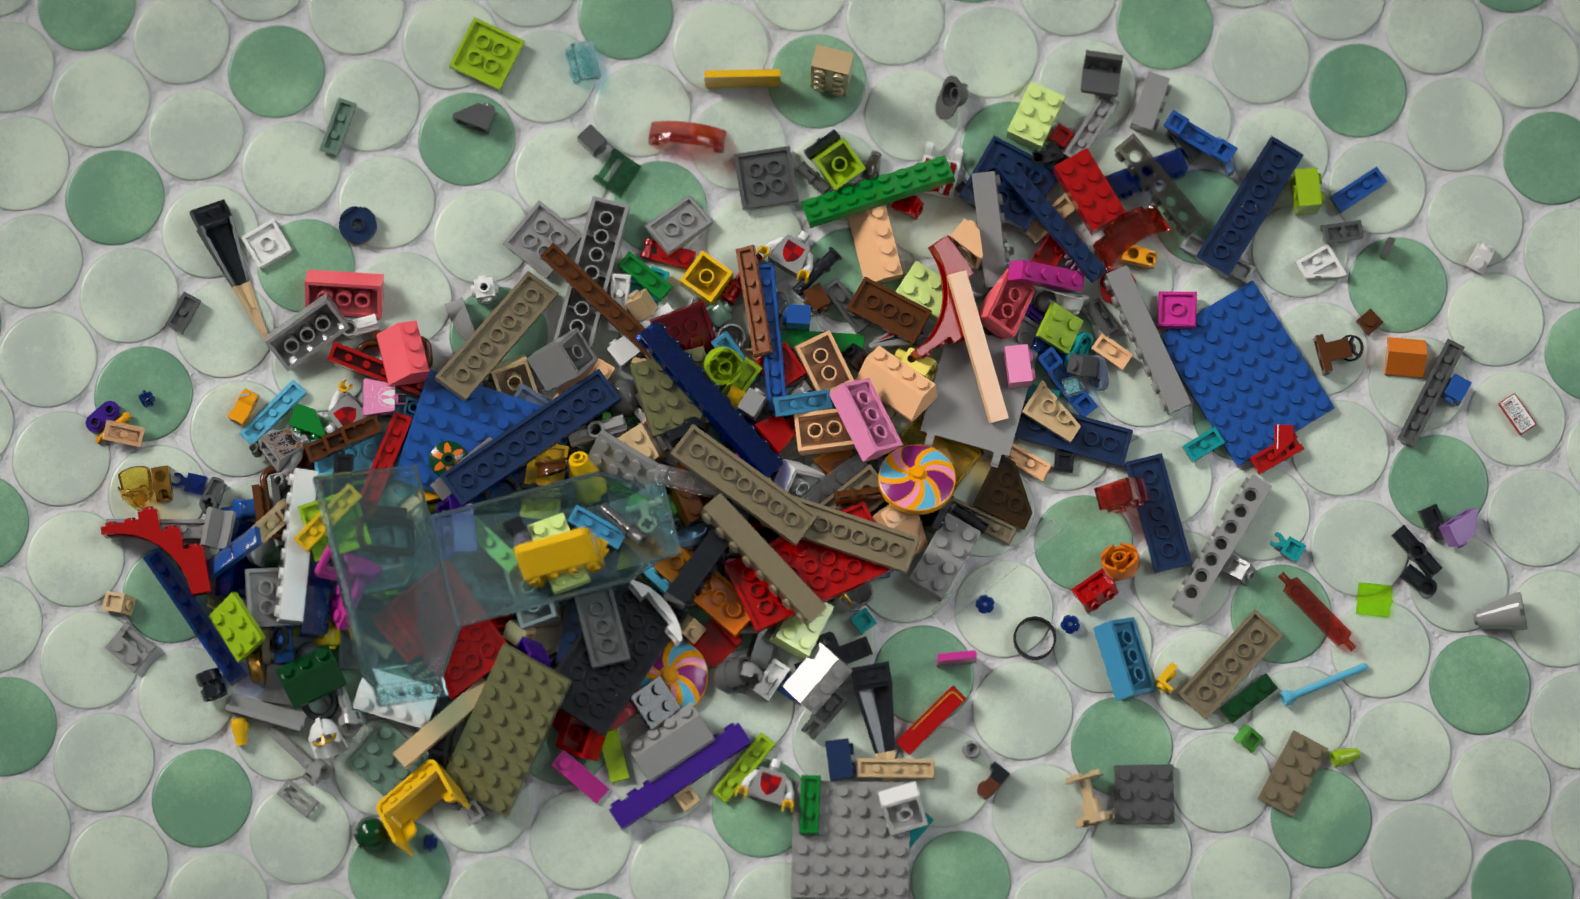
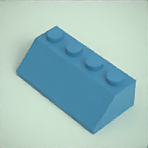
(1124, 658)

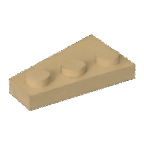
(1051, 414)

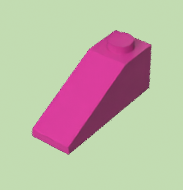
(579, 776)

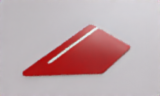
(1282, 437)

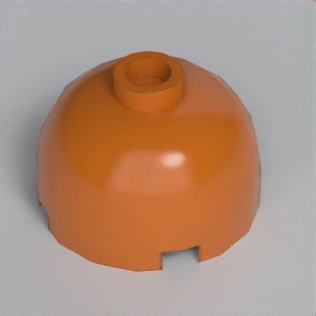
(1120, 561)

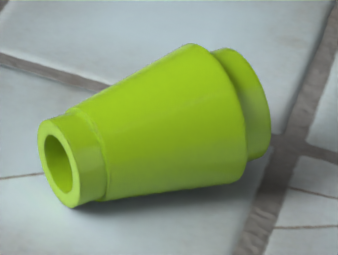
(1344, 756)

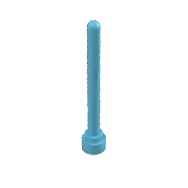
(1289, 697)

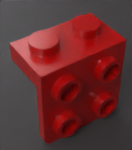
(716, 643)

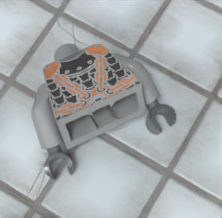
(282, 450)

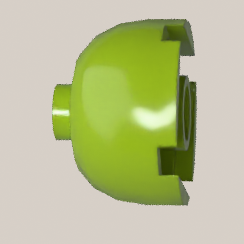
(723, 365)

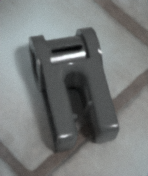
(213, 494)

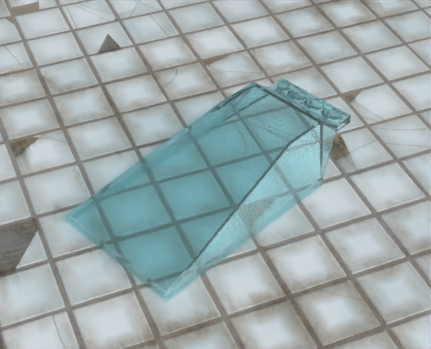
(480, 554)
(389, 580)

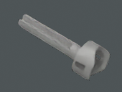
(351, 719)
(314, 770)

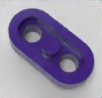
(101, 415)

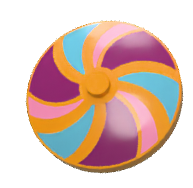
(916, 479)
(682, 672)

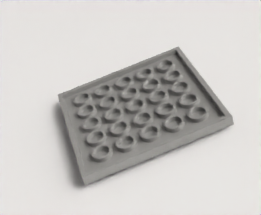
(853, 849)

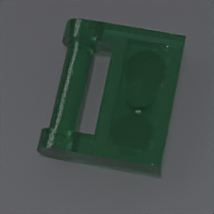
(623, 175)

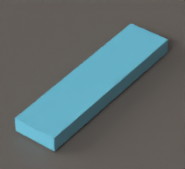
(273, 412)

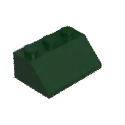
(311, 677)

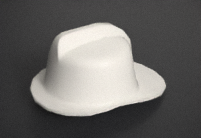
(1070, 301)

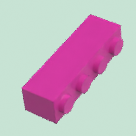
(1046, 276)

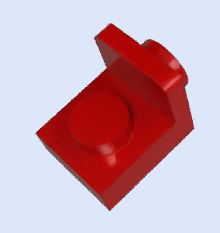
(910, 205)

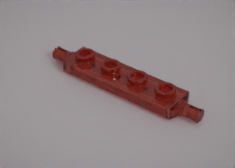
(1317, 611)

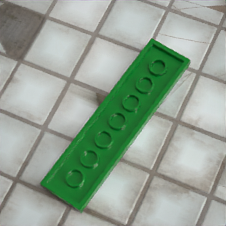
(877, 191)

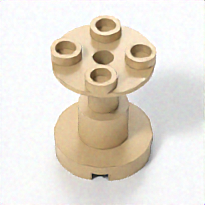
(1090, 806)

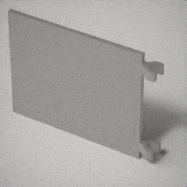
(959, 409)

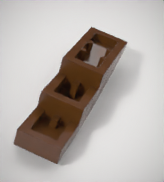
(342, 439)

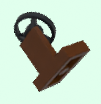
(1336, 350)

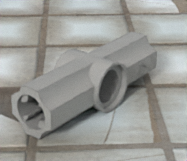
(586, 433)

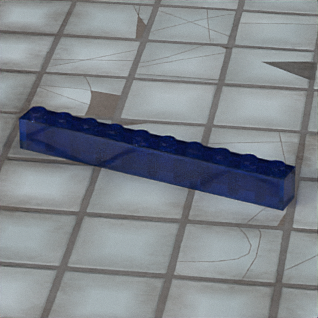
(708, 399)

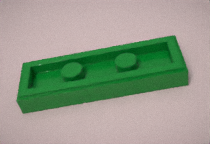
(645, 276)
(810, 804)

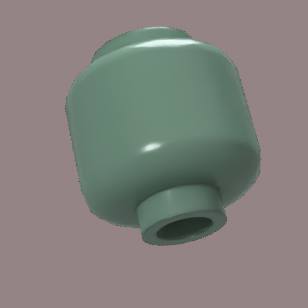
(719, 313)

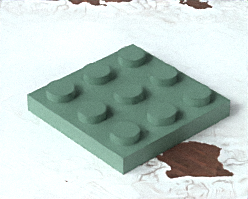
(378, 764)

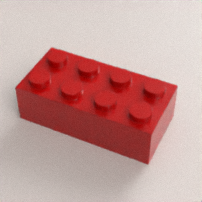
(1089, 191)

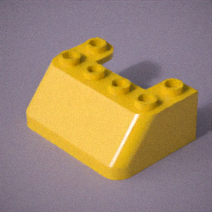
(559, 555)

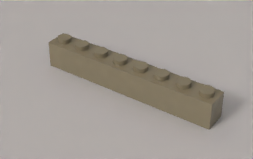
(763, 560)

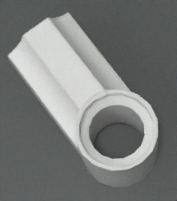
(362, 326)

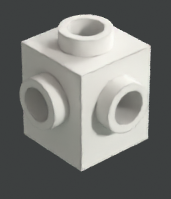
(484, 296)

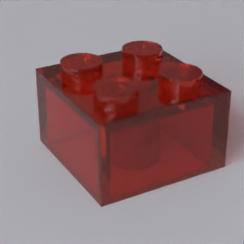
(1122, 495)

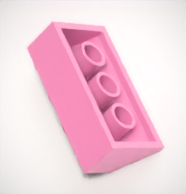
(865, 419)

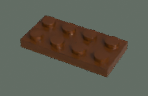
(889, 310)

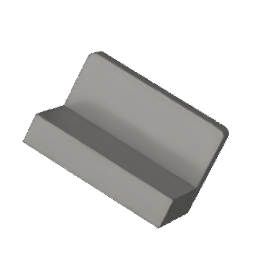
(217, 528)

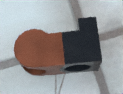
(993, 782)

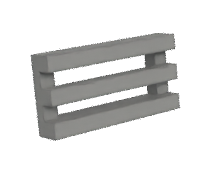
(310, 808)

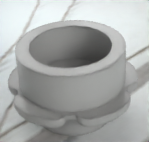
(976, 749)

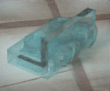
(582, 61)

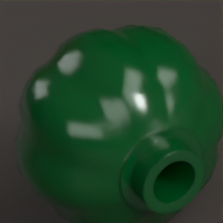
(371, 834)

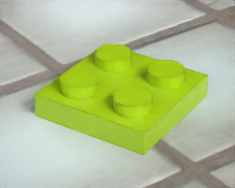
(1059, 328)

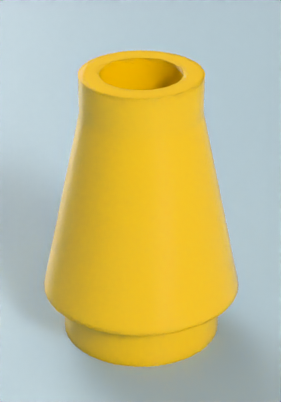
(240, 730)

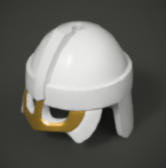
(326, 739)

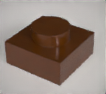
(1369, 322)

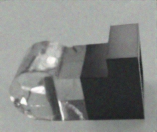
(518, 530)

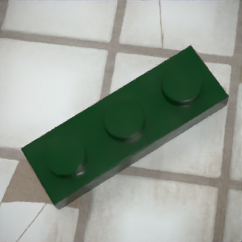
(1248, 698)

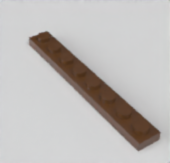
(594, 295)

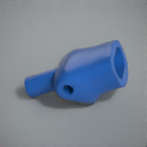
(243, 507)

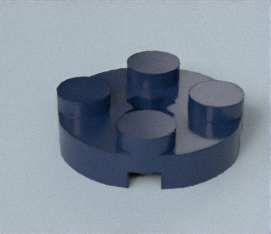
(358, 214)

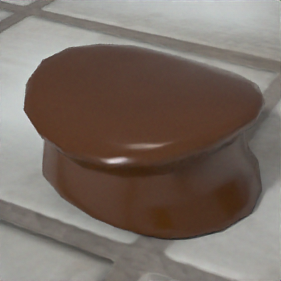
(551, 467)

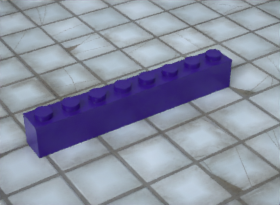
(654, 794)

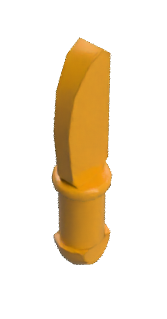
(123, 419)

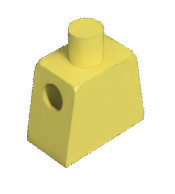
(926, 366)

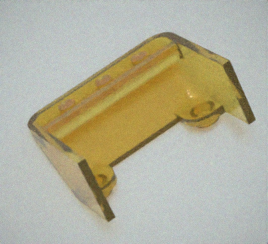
(962, 456)

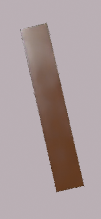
(754, 301)

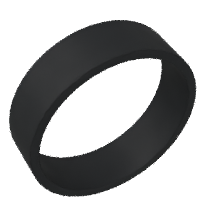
(1039, 619)

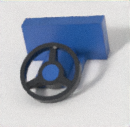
(283, 644)

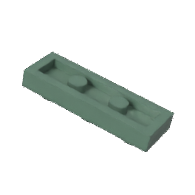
(338, 127)

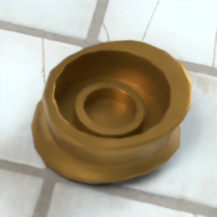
(255, 667)

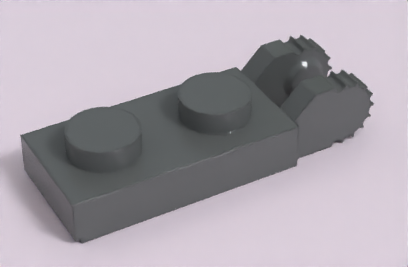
(826, 713)

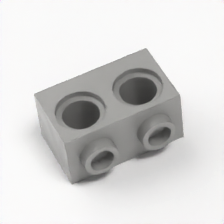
(753, 403)

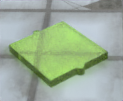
(1374, 599)

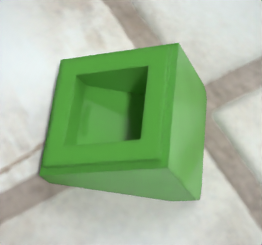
(1248, 738)

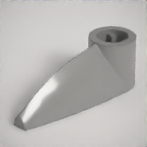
(460, 318)

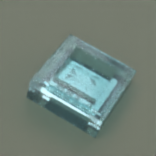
(1072, 386)

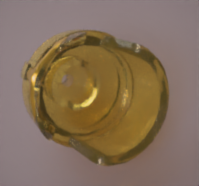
(136, 486)

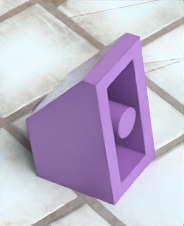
(1460, 528)

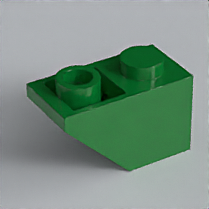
(306, 421)

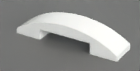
(643, 591)

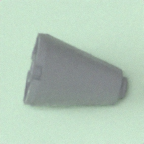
(1502, 614)

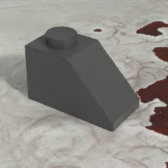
(478, 117)

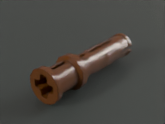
(853, 495)

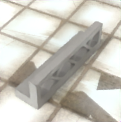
(266, 713)

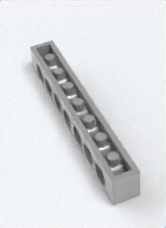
(1190, 605)

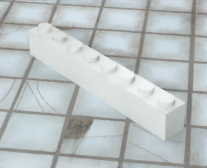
(294, 557)

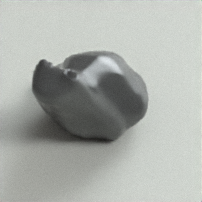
(782, 302)

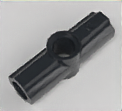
(1407, 542)

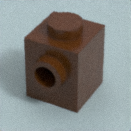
(817, 299)

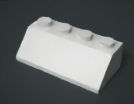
(411, 713)

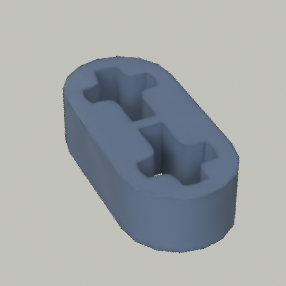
(1101, 376)

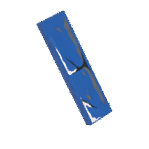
(234, 552)

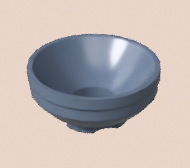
(691, 537)

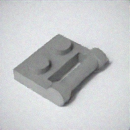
(126, 652)

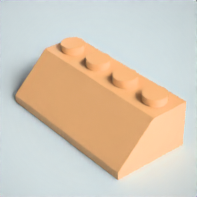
(876, 245)
(898, 384)

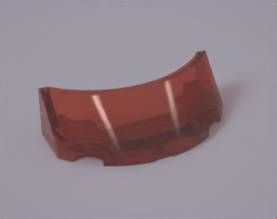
(687, 133)
(1128, 231)

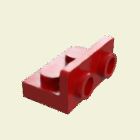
(1095, 591)

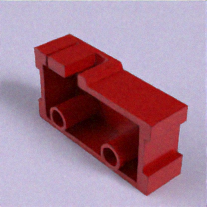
(1048, 253)

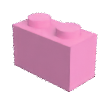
(1018, 366)

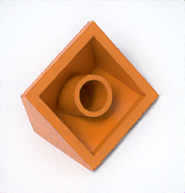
(1405, 357)

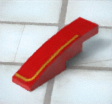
(931, 720)

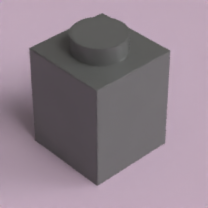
(592, 141)
(1082, 364)

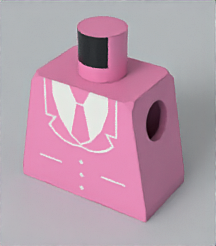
(380, 398)

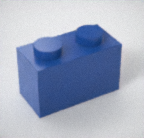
(797, 317)

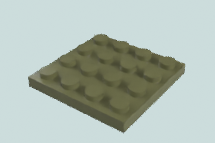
(661, 398)

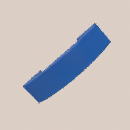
(1199, 139)
(1056, 370)

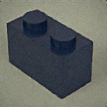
(839, 759)

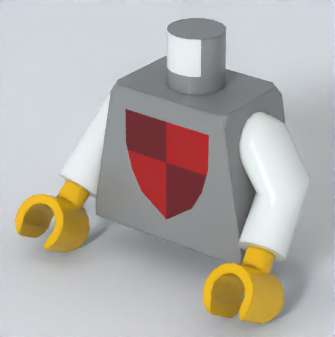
(790, 255)
(343, 408)
(769, 786)

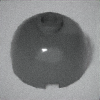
(626, 390)

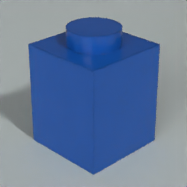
(1456, 390)

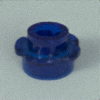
(147, 398)
(985, 599)
(1065, 624)
(430, 842)

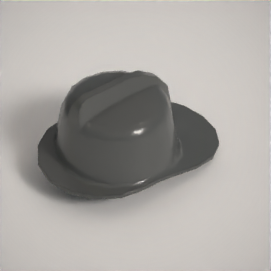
(950, 97)

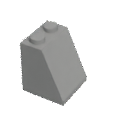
(562, 359)

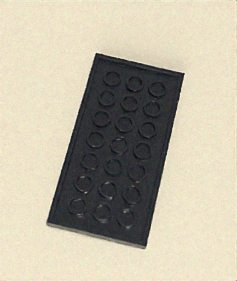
(602, 693)

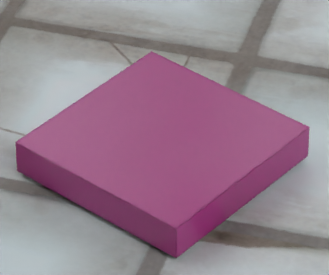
(1177, 310)
(956, 658)

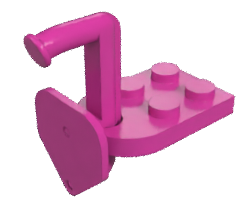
(327, 572)

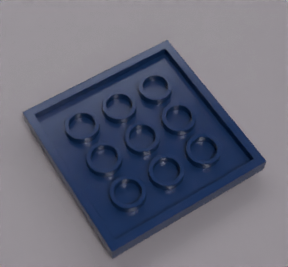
(1014, 210)

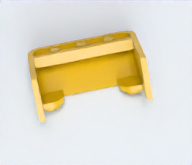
(415, 797)

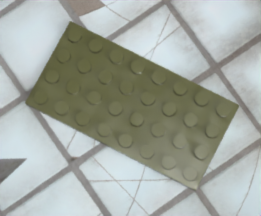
(506, 729)

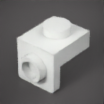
(1480, 257)

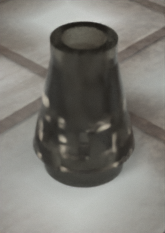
(872, 165)

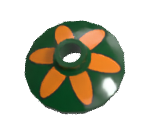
(444, 449)

